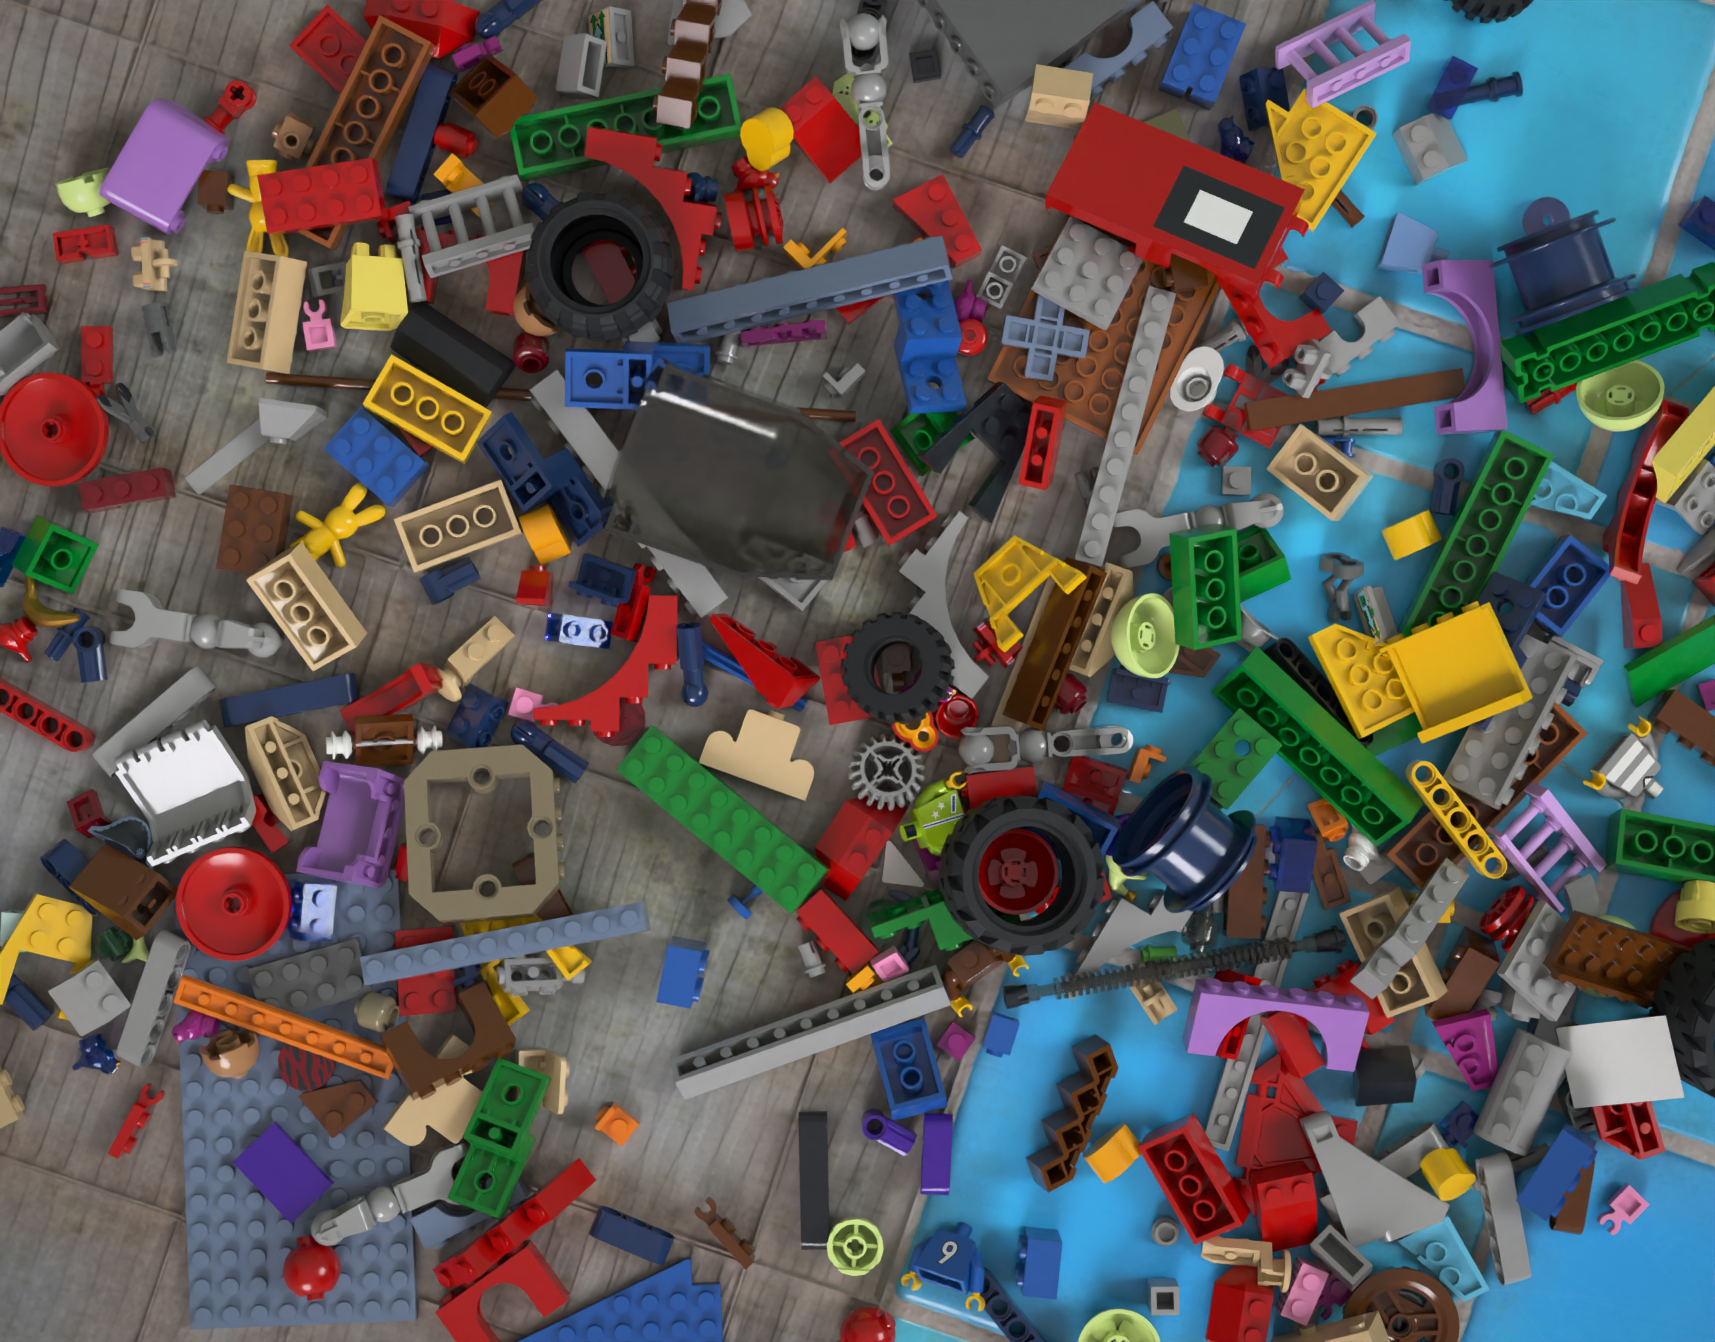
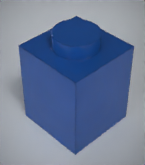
(1000, 1034)

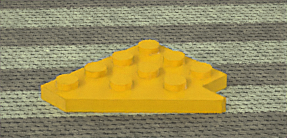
(1316, 151)
(1361, 678)

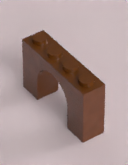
(425, 1073)

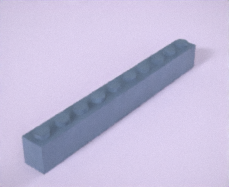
(809, 290)
(505, 943)

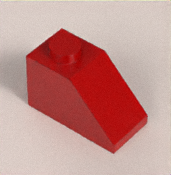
(535, 587)

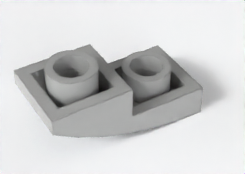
(1001, 276)
(1581, 895)

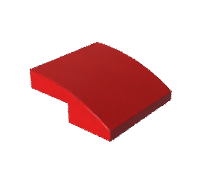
(1095, 782)

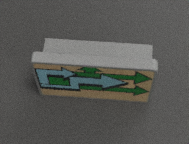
(616, 28)
(1375, 613)

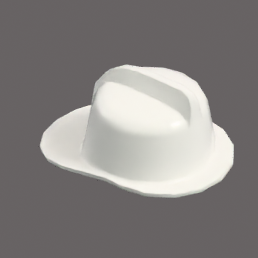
(1197, 379)

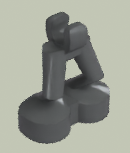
(1344, 568)

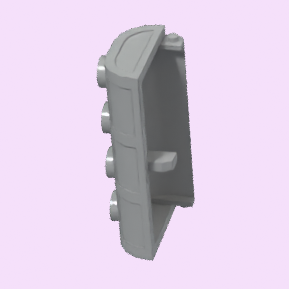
(22, 348)
(1521, 1092)

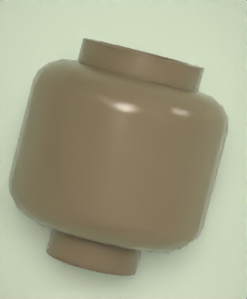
(376, 1011)

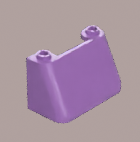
(162, 164)
(357, 825)

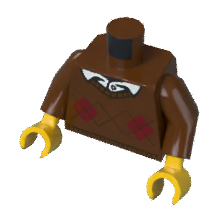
(972, 965)

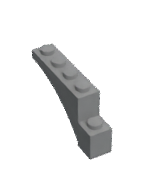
(1125, 927)
(1410, 930)

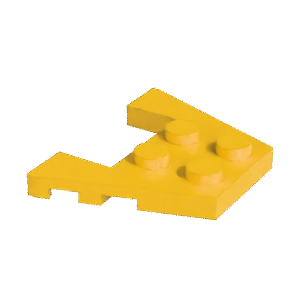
(1012, 576)

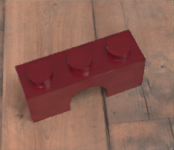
(125, 489)

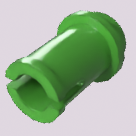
(1152, 953)

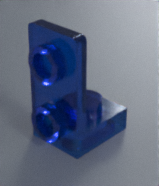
(1451, 87)
(578, 630)

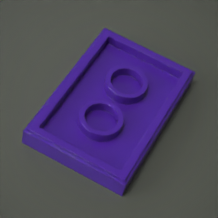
(283, 1172)

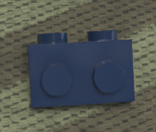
(1256, 89)
(604, 580)
(1137, 691)
(476, 717)

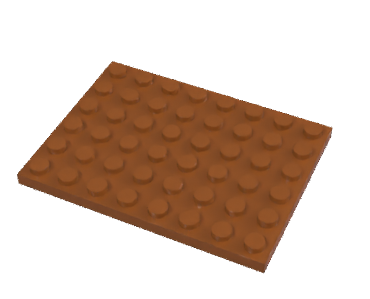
(1095, 382)

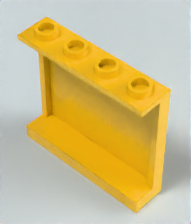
(1458, 670)

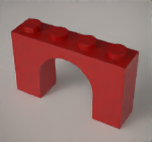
(505, 274)
(1274, 337)
(993, 784)
(1291, 1032)
(522, 1268)

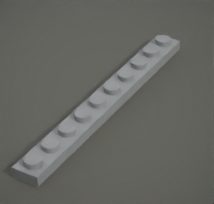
(1124, 426)
(1238, 1073)

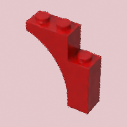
(395, 696)

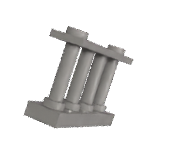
(480, 250)

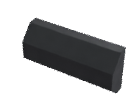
(451, 354)

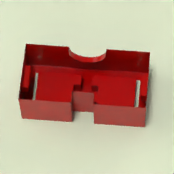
(84, 242)
(264, 824)

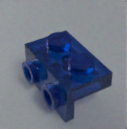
(312, 911)

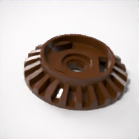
(1434, 1320)

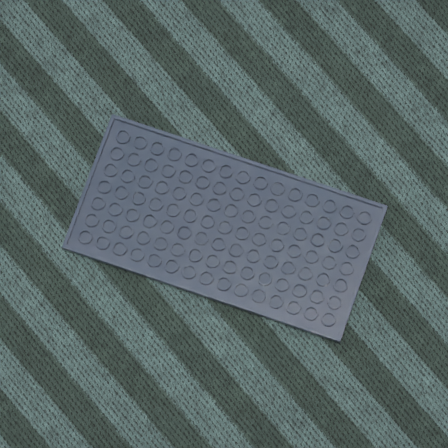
(232, 1229)

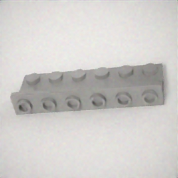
(1494, 758)

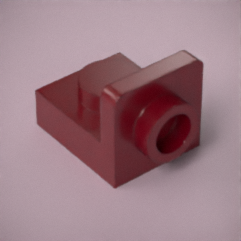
(87, 812)

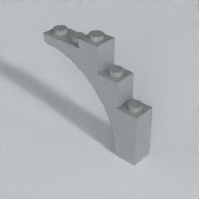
(929, 575)

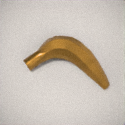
(41, 615)

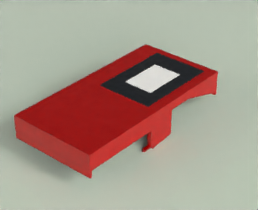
(1177, 199)

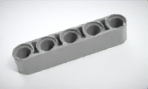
(156, 718)
(153, 998)
(1401, 1157)
(1503, 1218)

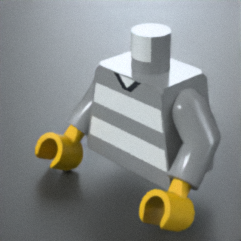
(1628, 765)

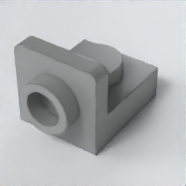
(849, 378)

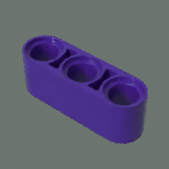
(936, 1154)

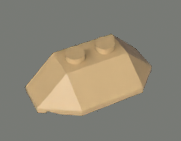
(1095, 644)
(285, 771)

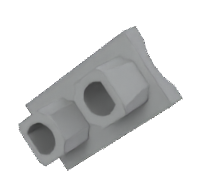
(1310, 369)

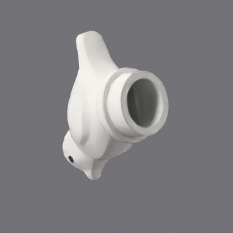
(1361, 851)

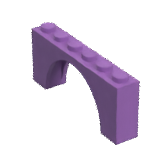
(1471, 290)
(1222, 1005)

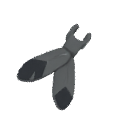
(1254, 366)
(127, 412)

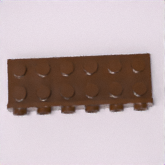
(1611, 958)

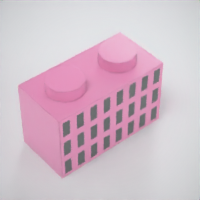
(1303, 1292)

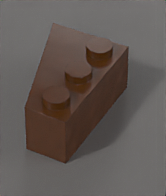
(1464, 974)

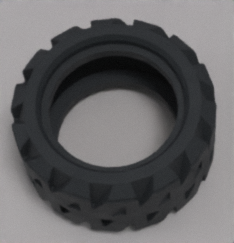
(1079, 888)
(1689, 1005)

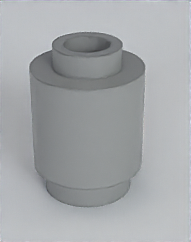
(648, 333)

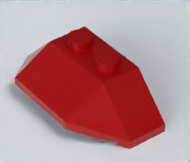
(438, 21)
(855, 842)
(1629, 1128)
(1239, 1307)

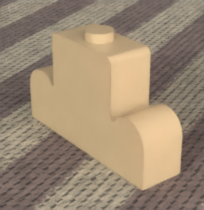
(761, 754)
(445, 1111)

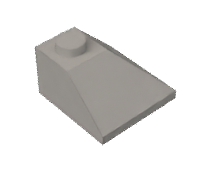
(287, 419)

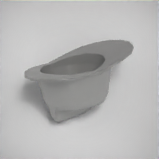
(1253, 631)

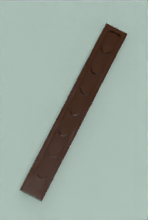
(1354, 399)

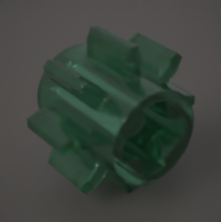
(113, 944)

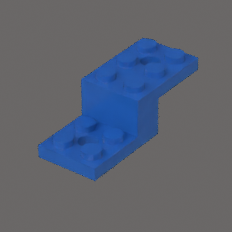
(928, 349)
(623, 371)

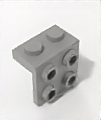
(1696, 498)

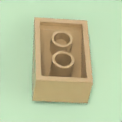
(1059, 97)
(1319, 473)

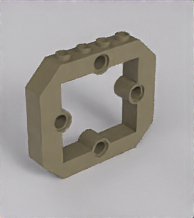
(464, 766)

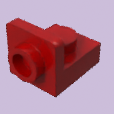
(385, 225)

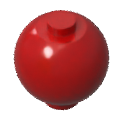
(311, 1269)
(868, 1325)

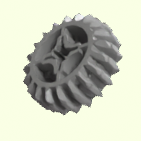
(878, 762)

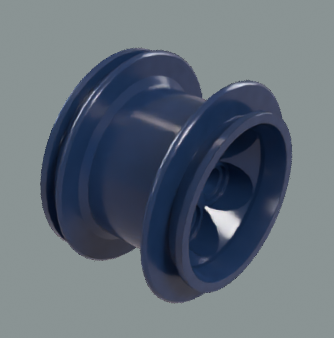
(1562, 271)
(1186, 841)

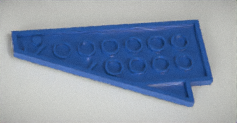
(650, 1310)

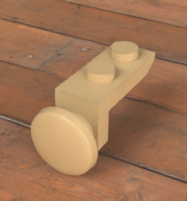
(472, 657)
(1251, 1253)

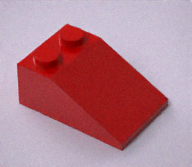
(823, 130)
(1285, 1205)

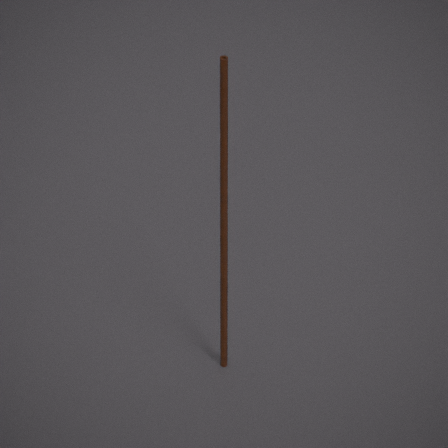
(503, 393)

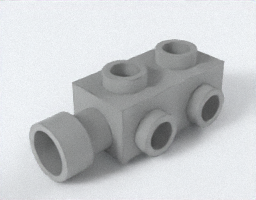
(529, 972)

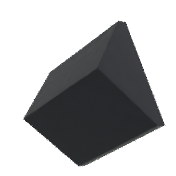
(1384, 1076)

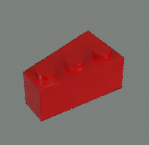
(936, 213)

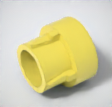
(1696, 907)

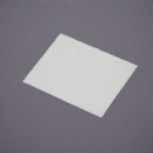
(1620, 1062)

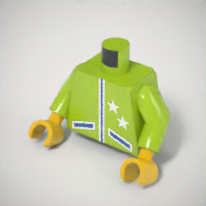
(934, 815)

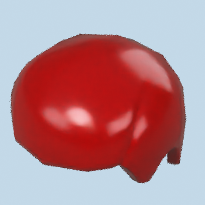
(956, 715)

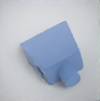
(1409, 246)

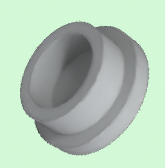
(1165, 1231)

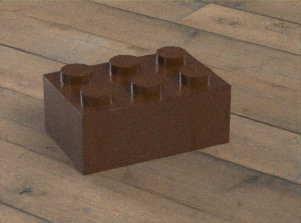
(493, 95)
(253, 528)

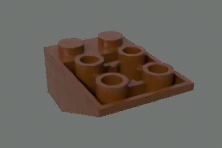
(124, 890)

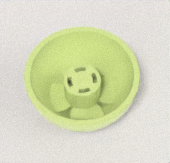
(1621, 397)
(1145, 636)
(1118, 1325)

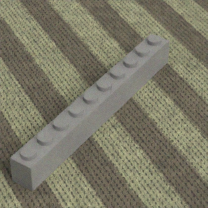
(599, 455)
(809, 1032)

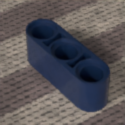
(65, 864)
(631, 1235)

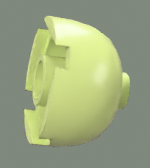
(82, 192)
(855, 1246)

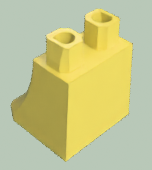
(374, 289)

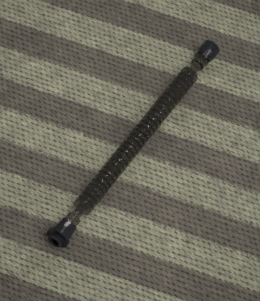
(1323, 941)

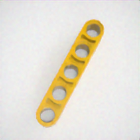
(1468, 825)

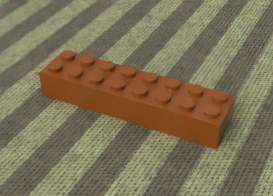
(371, 105)
(1424, 841)

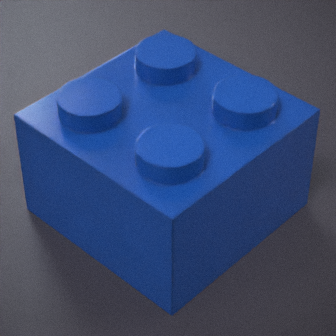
(1040, 1262)

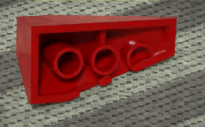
(773, 675)

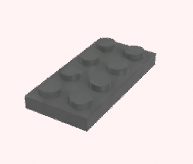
(311, 978)

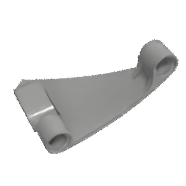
(1367, 1194)

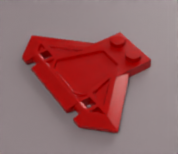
(1272, 1125)

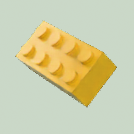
(427, 409)

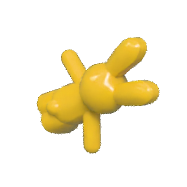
(256, 213)
(338, 524)

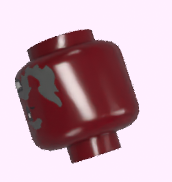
(531, 352)
(1217, 446)

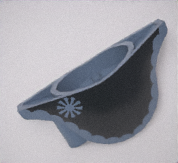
(128, 836)

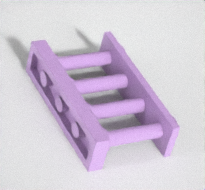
(1345, 75)
(1570, 839)

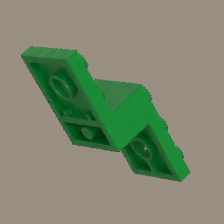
(1228, 770)
(914, 911)
(499, 1138)

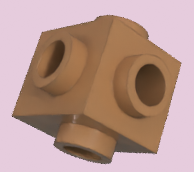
(298, 128)

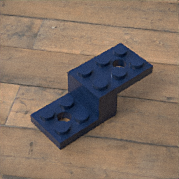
(539, 480)
(1515, 624)

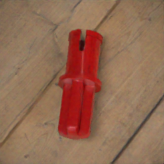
(1548, 398)

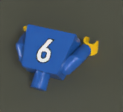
(949, 1262)

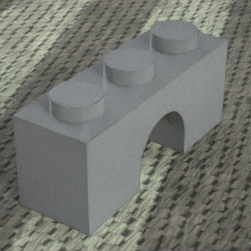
(1374, 323)

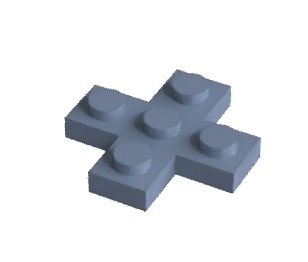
(1044, 339)

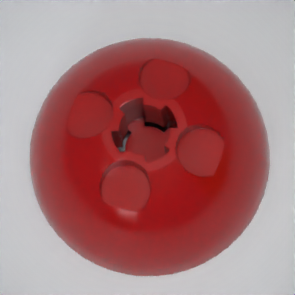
(1026, 860)

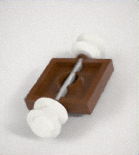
(384, 740)

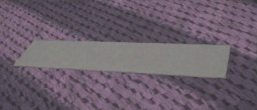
(227, 458)

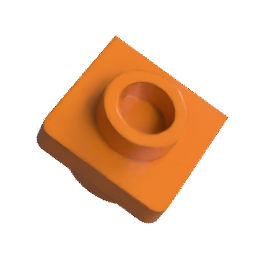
(1139, 766)
(1328, 820)
(616, 1123)

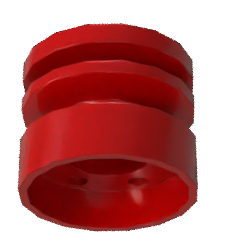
(753, 218)
(1507, 916)

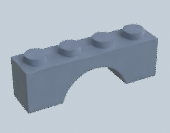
(1146, 30)
(440, 1222)

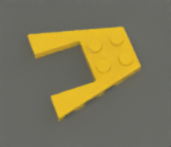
(48, 929)
(568, 960)

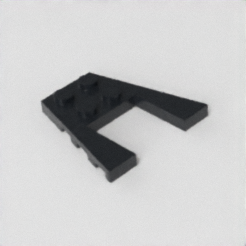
(1002, 426)

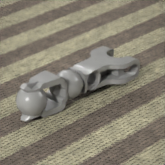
(868, 92)
(1262, 511)
(205, 630)
(1035, 745)
(386, 1202)

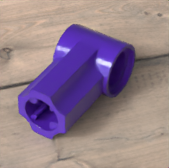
(889, 1133)

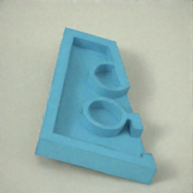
(1567, 494)
(1447, 1257)

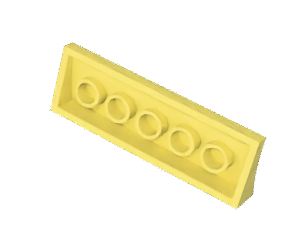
(1685, 448)

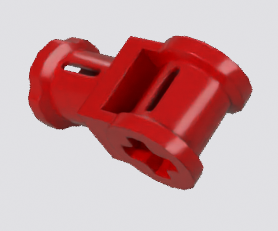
(231, 106)

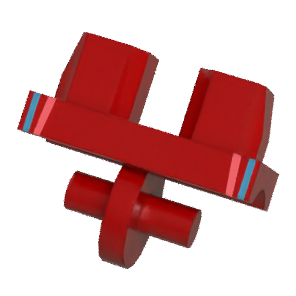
(988, 637)

